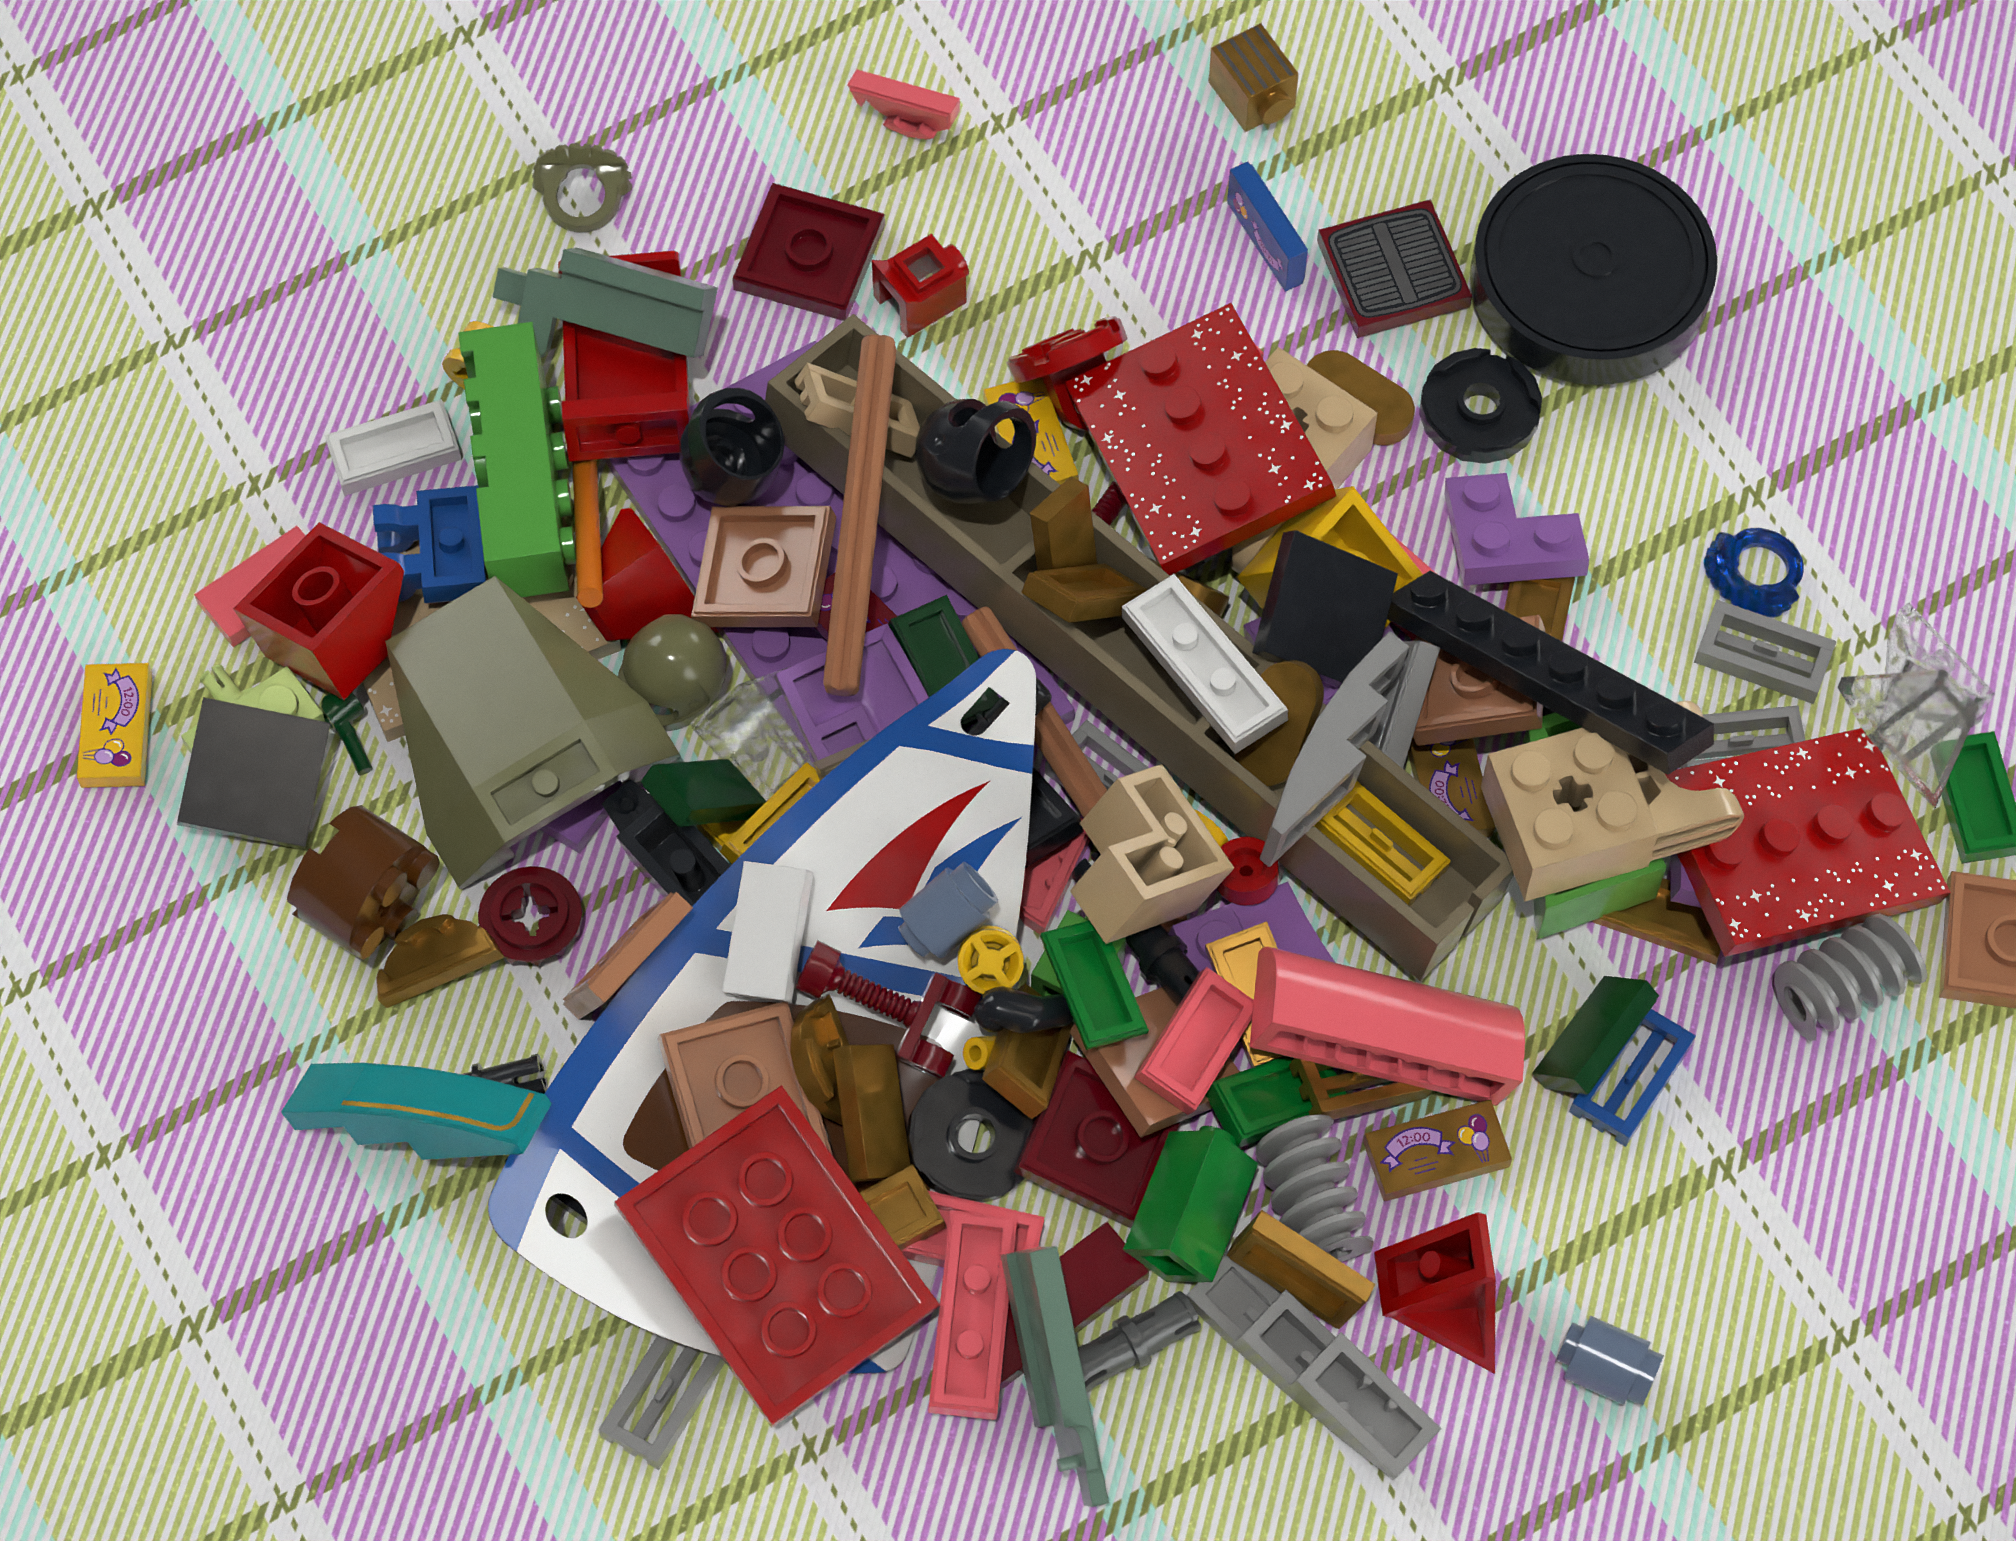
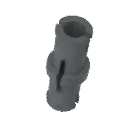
(1137, 1339)

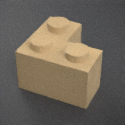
(1152, 858)

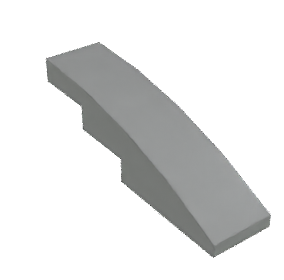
(1331, 754)
(1314, 1367)

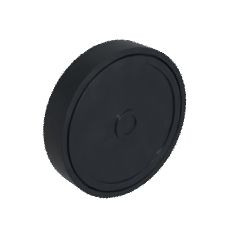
(1593, 269)

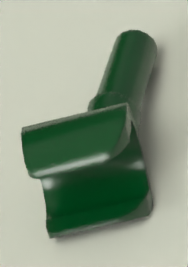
(340, 715)

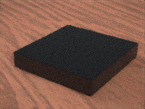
(1323, 607)
(253, 773)

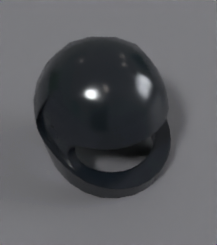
(728, 454)
(962, 456)

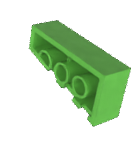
(518, 460)

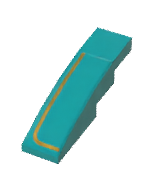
(428, 1108)

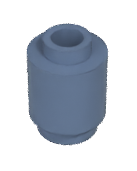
(946, 911)
(1609, 1361)

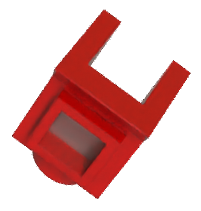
(924, 282)

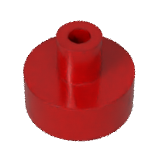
(1251, 878)

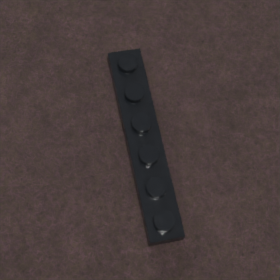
(1551, 672)

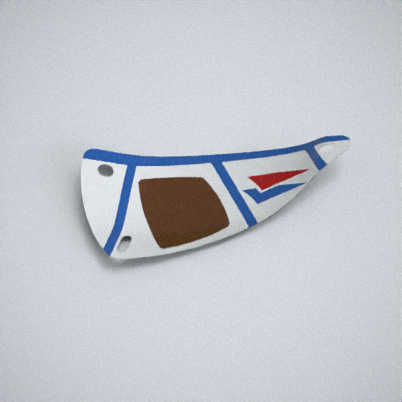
(873, 838)

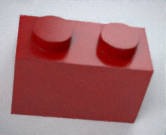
(326, 610)

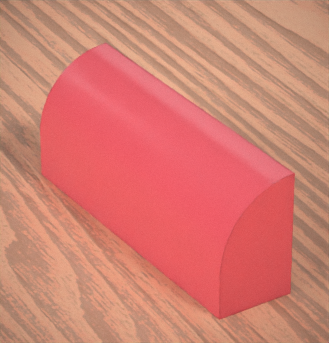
(1386, 1027)

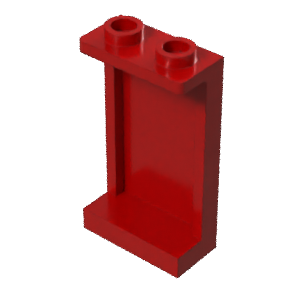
(623, 392)

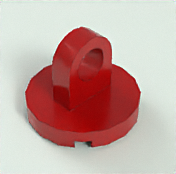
(1064, 358)

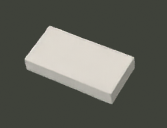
(393, 447)
(767, 931)

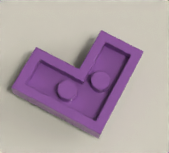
(1503, 548)

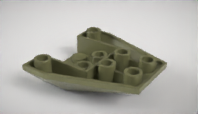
(510, 725)

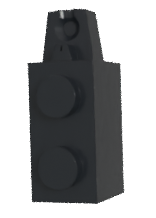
(664, 853)

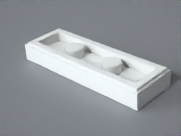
(1204, 663)

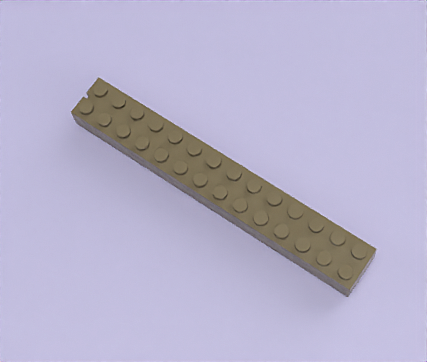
(987, 557)

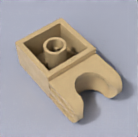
(1334, 423)
(1590, 811)

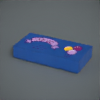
(1267, 226)

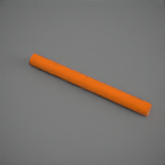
(587, 533)

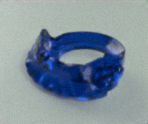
(1723, 563)

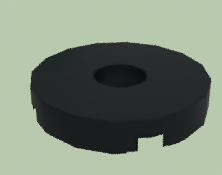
(1474, 435)
(940, 1157)

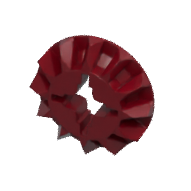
(551, 895)

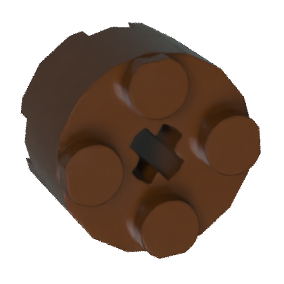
(362, 882)

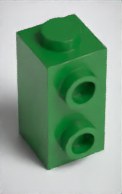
(1191, 1205)

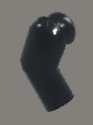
(1021, 1011)

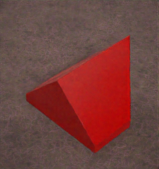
(636, 581)
(1444, 1287)

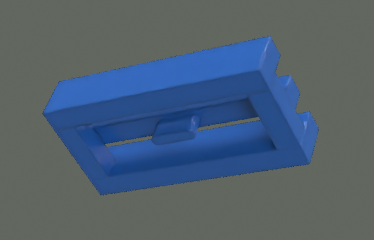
(1605, 1116)

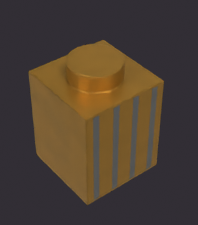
(1253, 78)

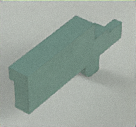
(611, 299)
(1053, 1363)

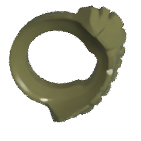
(553, 169)

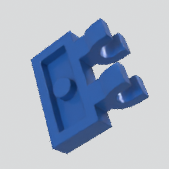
(448, 538)

